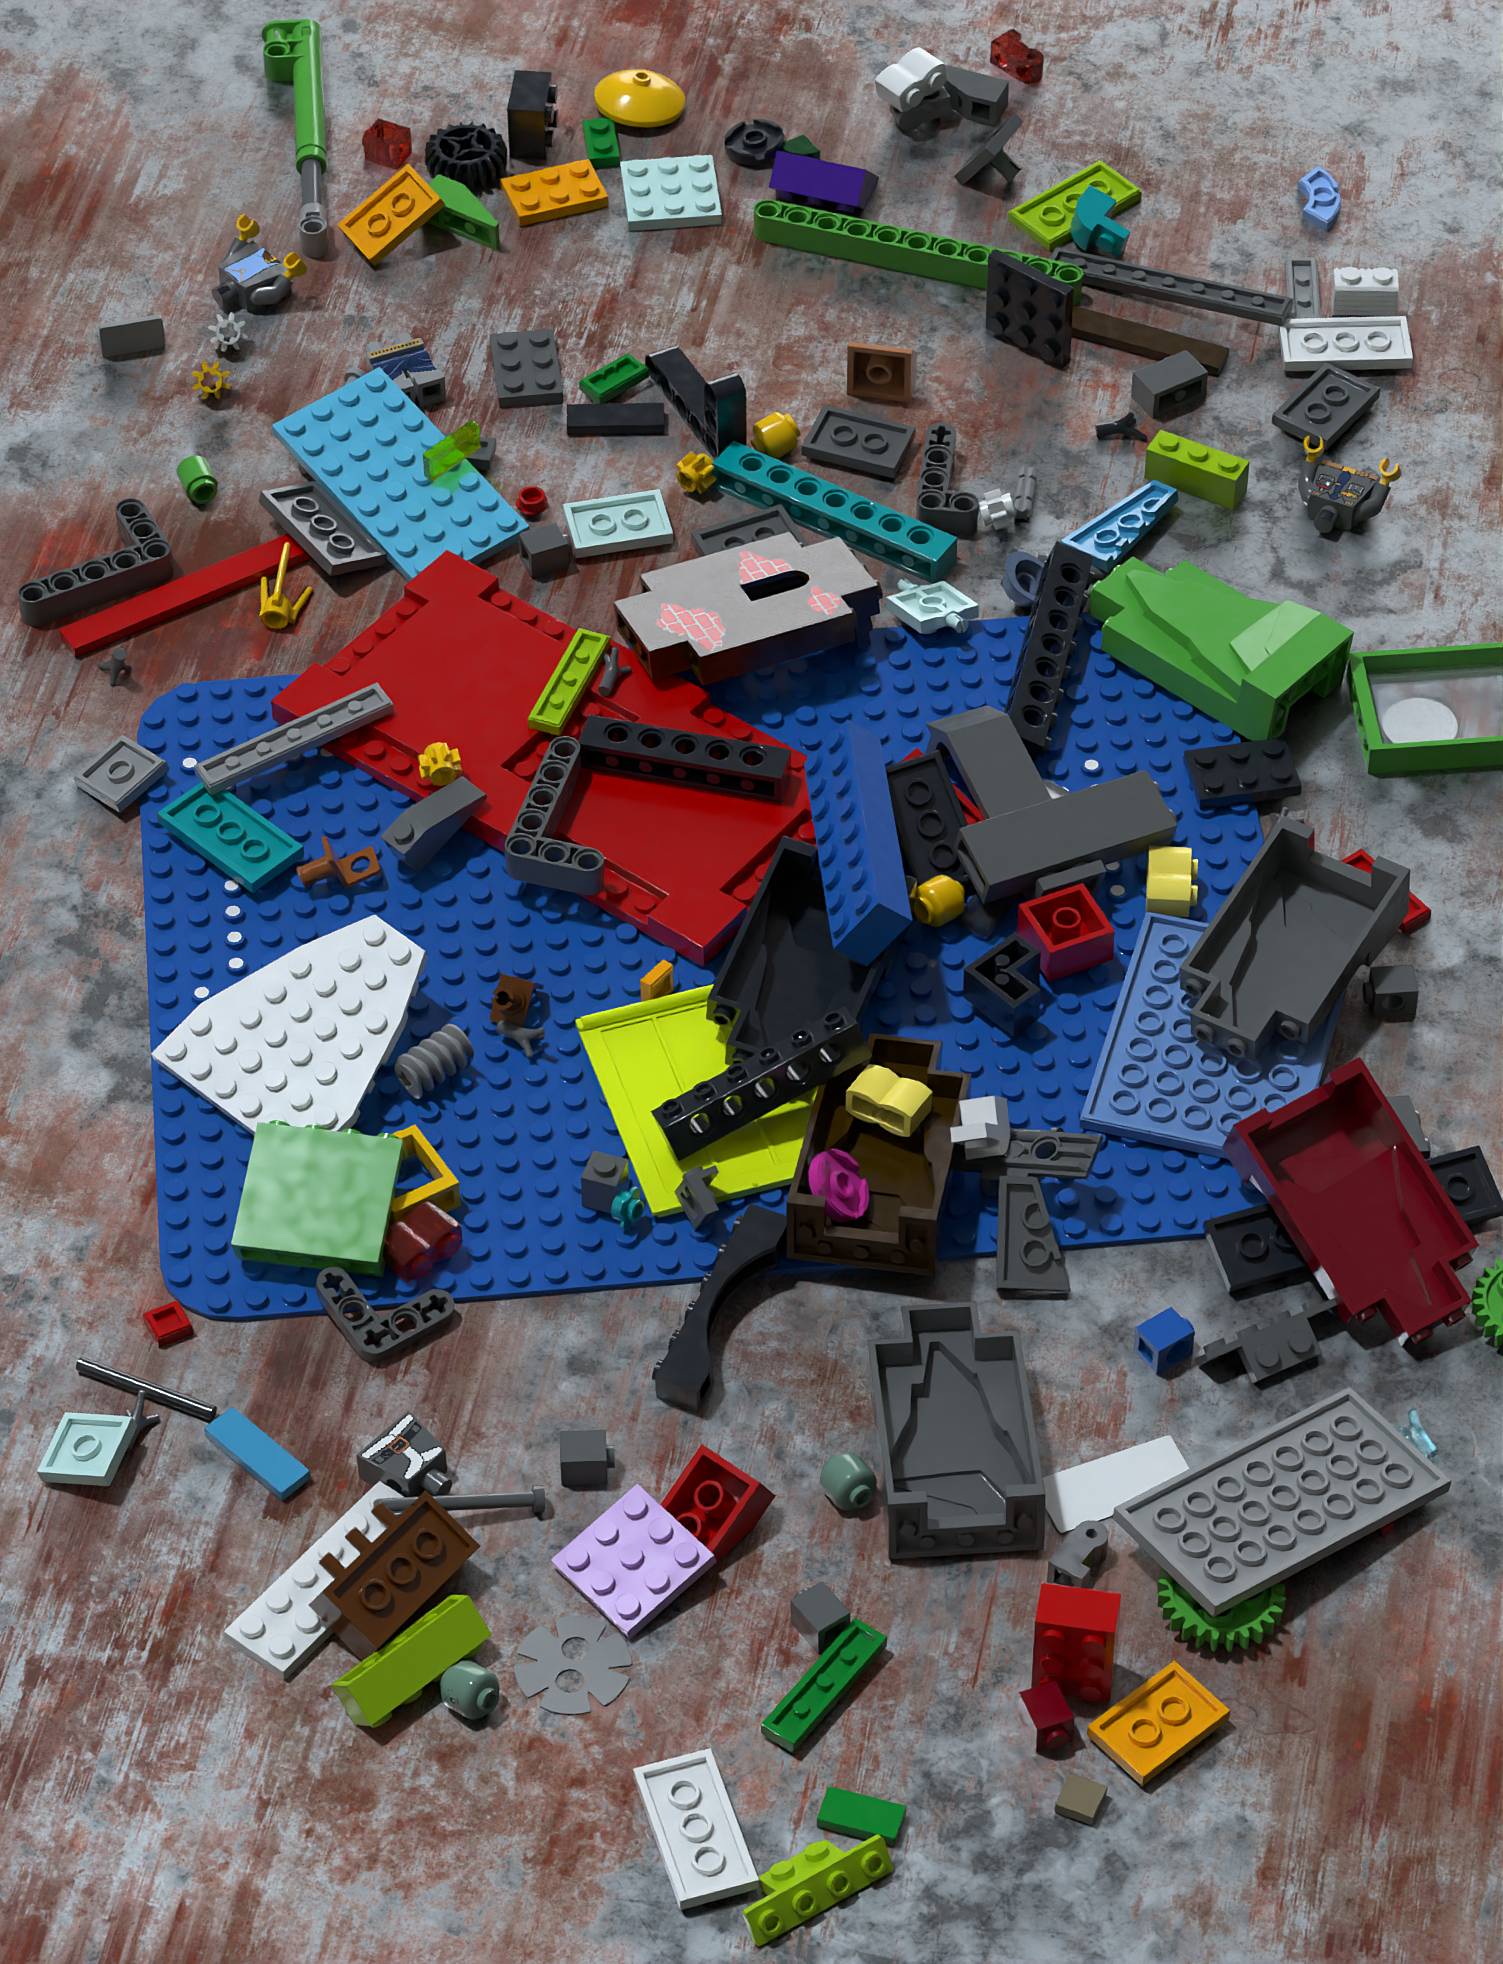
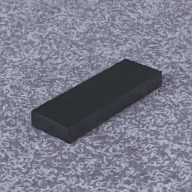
(615, 418)

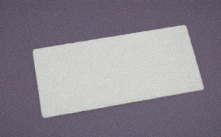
(1100, 1485)

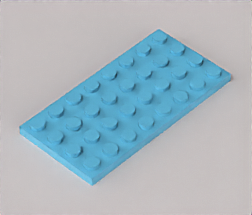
(368, 456)

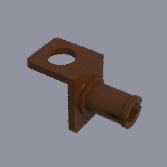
(512, 999)

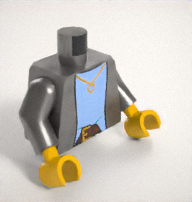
(252, 274)

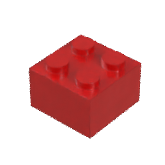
(1067, 931)

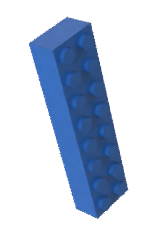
(857, 843)

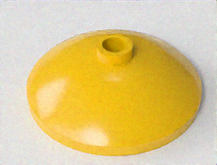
(639, 98)

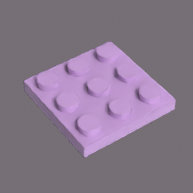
(633, 1561)

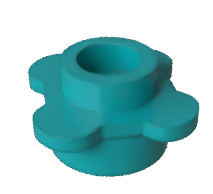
(627, 1207)

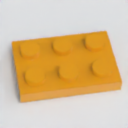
(554, 192)
(391, 214)
(1158, 1722)

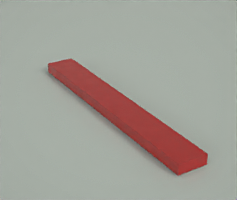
(180, 595)

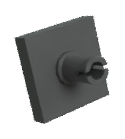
(991, 152)

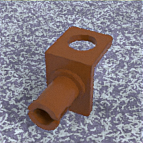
(341, 868)

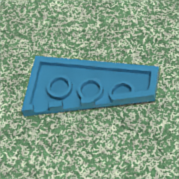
(1123, 525)

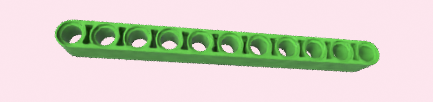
(892, 246)

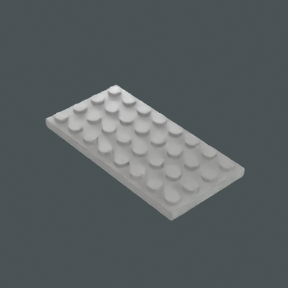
(1281, 1500)

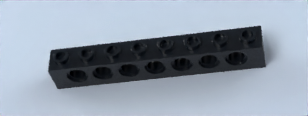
(1048, 646)

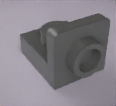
(694, 1196)

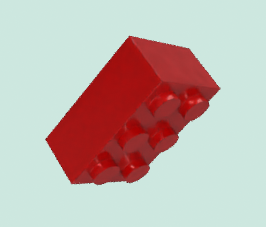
(1076, 1640)

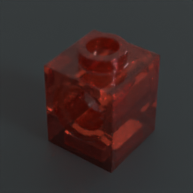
(387, 144)

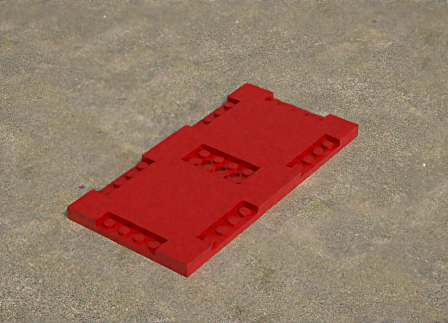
(467, 673)

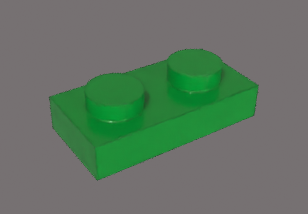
(601, 142)

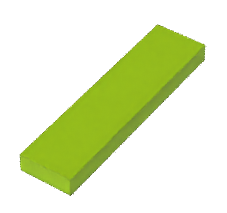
(569, 682)

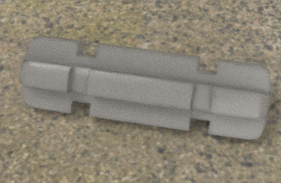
(1025, 492)

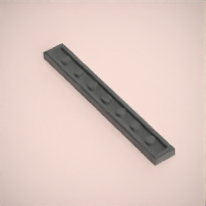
(1178, 288)

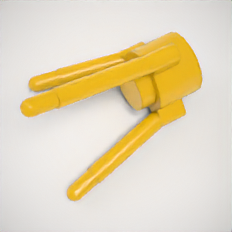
(277, 609)

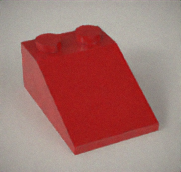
(716, 1501)

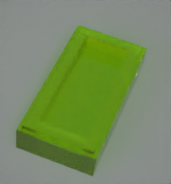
(451, 450)

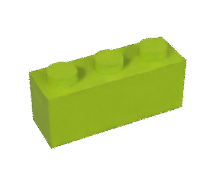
(1197, 469)

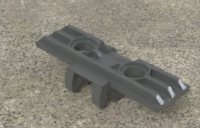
(1036, 1155)

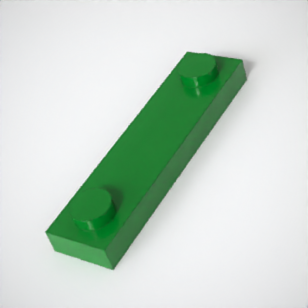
(823, 1685)

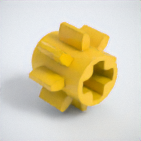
(213, 371)
(695, 472)
(440, 764)

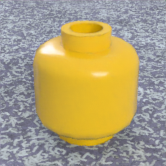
(775, 435)
(939, 901)

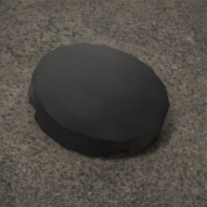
(754, 142)

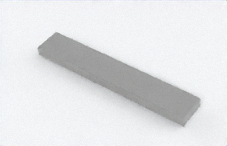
(293, 738)

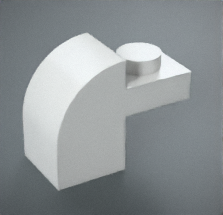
(983, 1128)

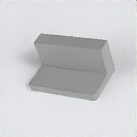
(131, 335)

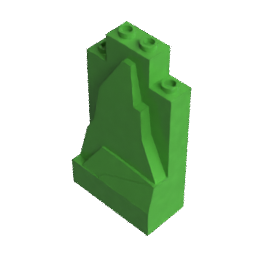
(1218, 647)

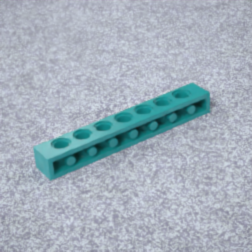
(836, 512)

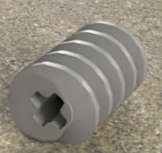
(433, 1059)

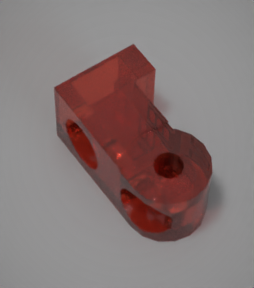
(1017, 58)

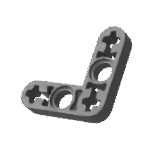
(374, 1327)

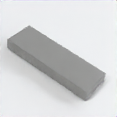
(1302, 286)

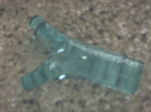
(1418, 1435)

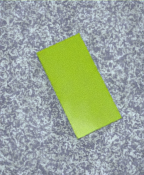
(1050, 213)

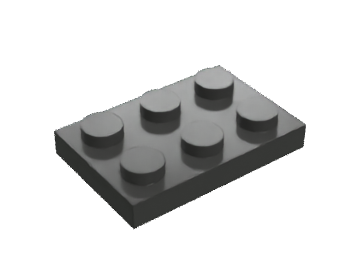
(526, 368)
(1325, 405)
(858, 441)

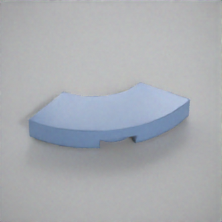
(1323, 198)

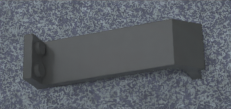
(1003, 781)

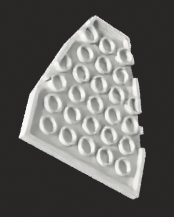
(301, 1031)

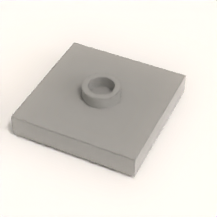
(121, 773)

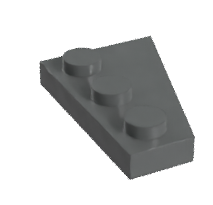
(1025, 1241)

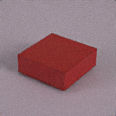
(168, 1323)

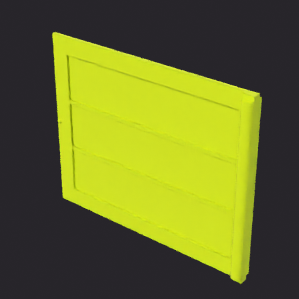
(660, 1052)

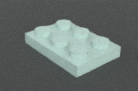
(618, 523)

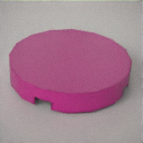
(836, 1178)

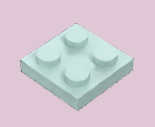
(87, 1449)

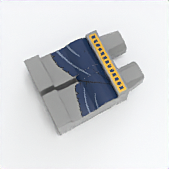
(408, 367)

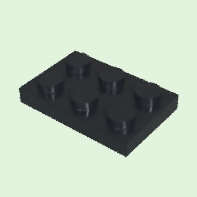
(1242, 773)

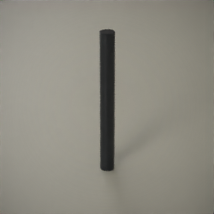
(152, 1390)

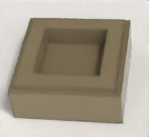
(1081, 1799)

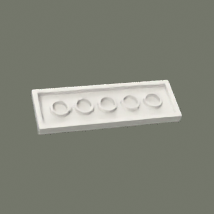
(280, 1625)

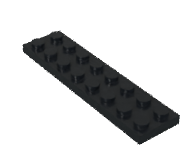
(1256, 1247)

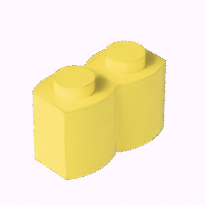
(1170, 879)
(888, 1100)

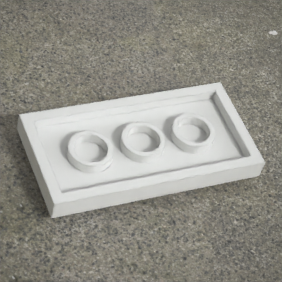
(1345, 343)
(695, 1829)

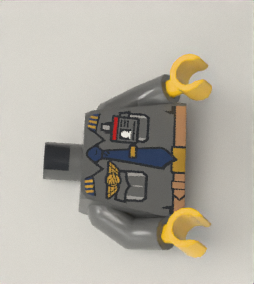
(1341, 494)

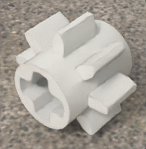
(231, 340)
(997, 509)

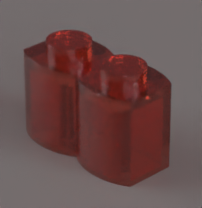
(420, 1240)

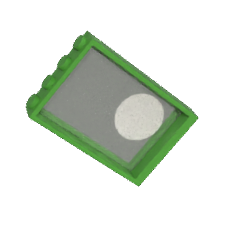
(1428, 706)

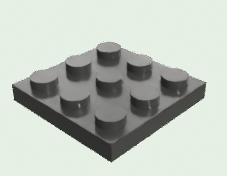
(746, 530)

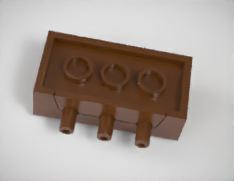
(391, 1573)

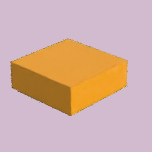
(657, 982)

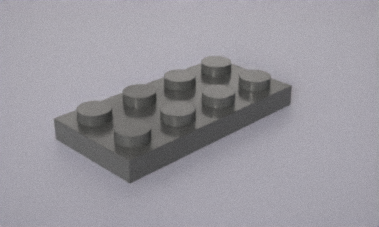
(322, 528)

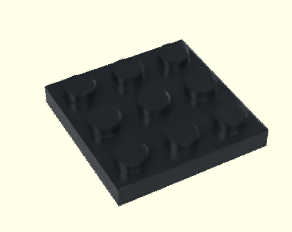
(1029, 308)

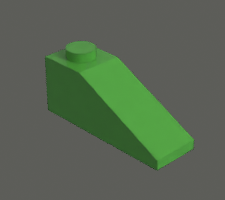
(464, 213)

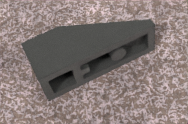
(432, 822)

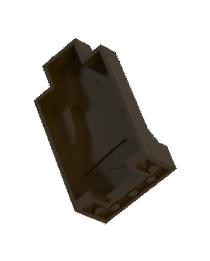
(904, 1174)

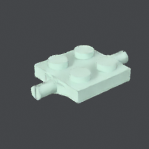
(932, 606)

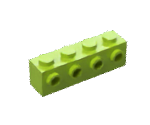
(411, 1661)

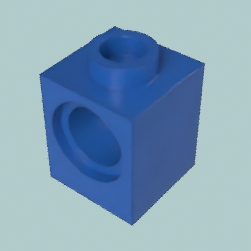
(1164, 1340)

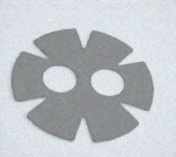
(547, 1650)

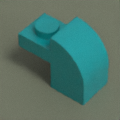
(1094, 225)

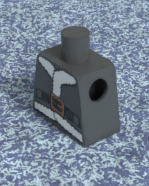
(406, 1460)

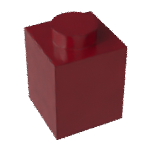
(1046, 1716)

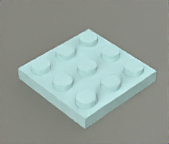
(670, 192)

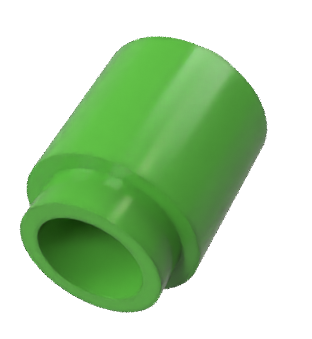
(197, 479)

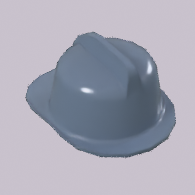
(1021, 578)

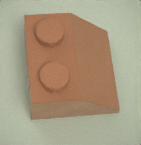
(881, 371)

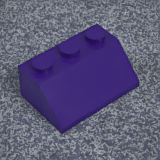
(822, 182)

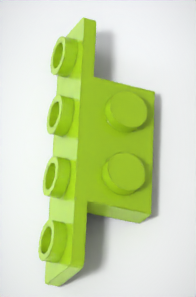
(812, 1884)

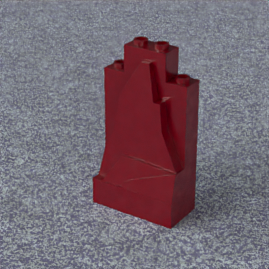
(1359, 1203)

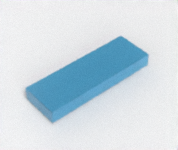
(257, 1453)

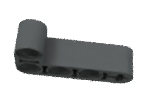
(935, 502)

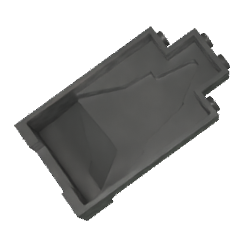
(1289, 942)
(955, 1437)

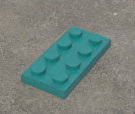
(231, 836)

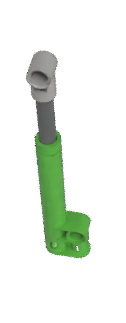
(299, 58)

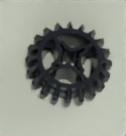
(467, 154)

